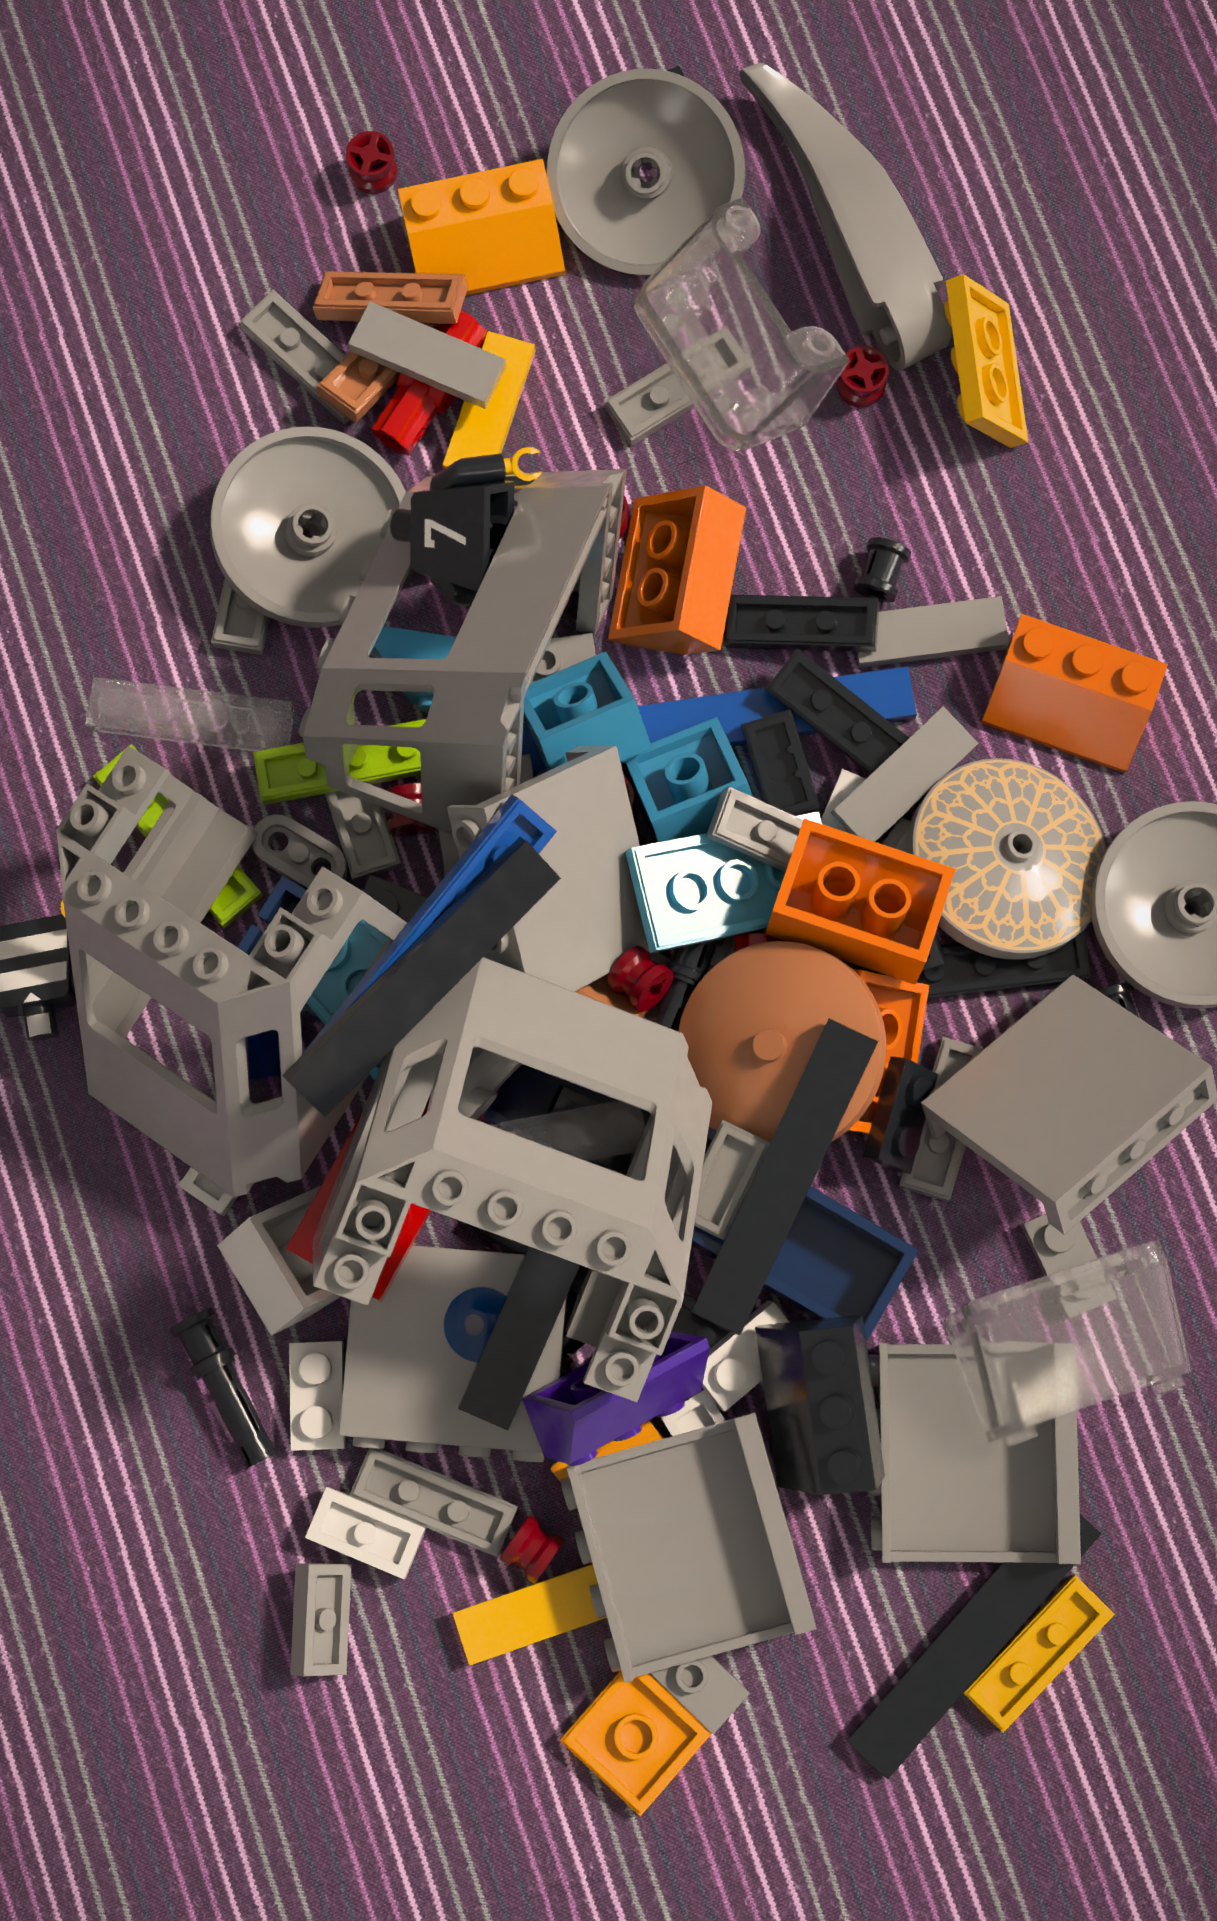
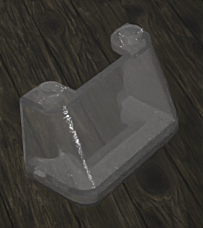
(729, 339)
(1070, 1341)

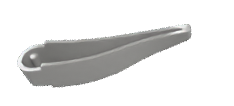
(865, 224)

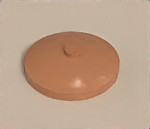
(759, 1023)

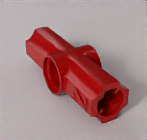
(417, 403)

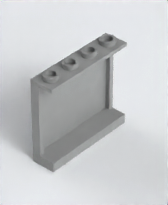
(593, 908)
(1073, 1099)
(409, 1380)
(951, 1489)
(688, 1547)

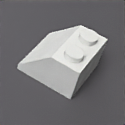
(270, 1275)

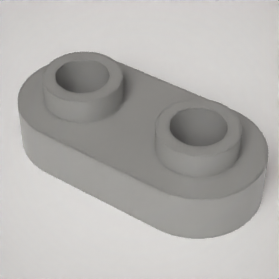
(302, 853)

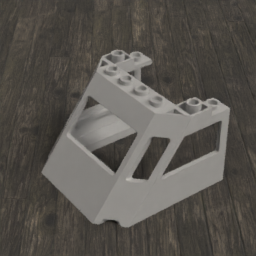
(472, 738)
(144, 939)
(621, 1227)

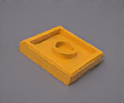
(635, 1738)

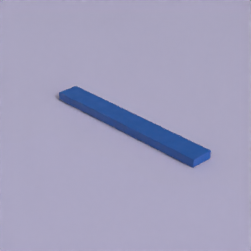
(883, 690)

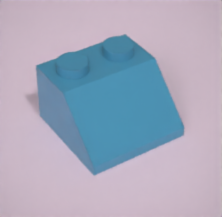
(584, 708)
(684, 779)

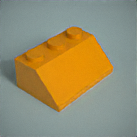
(485, 225)

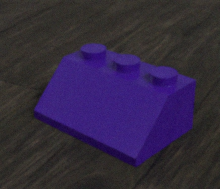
(579, 1419)

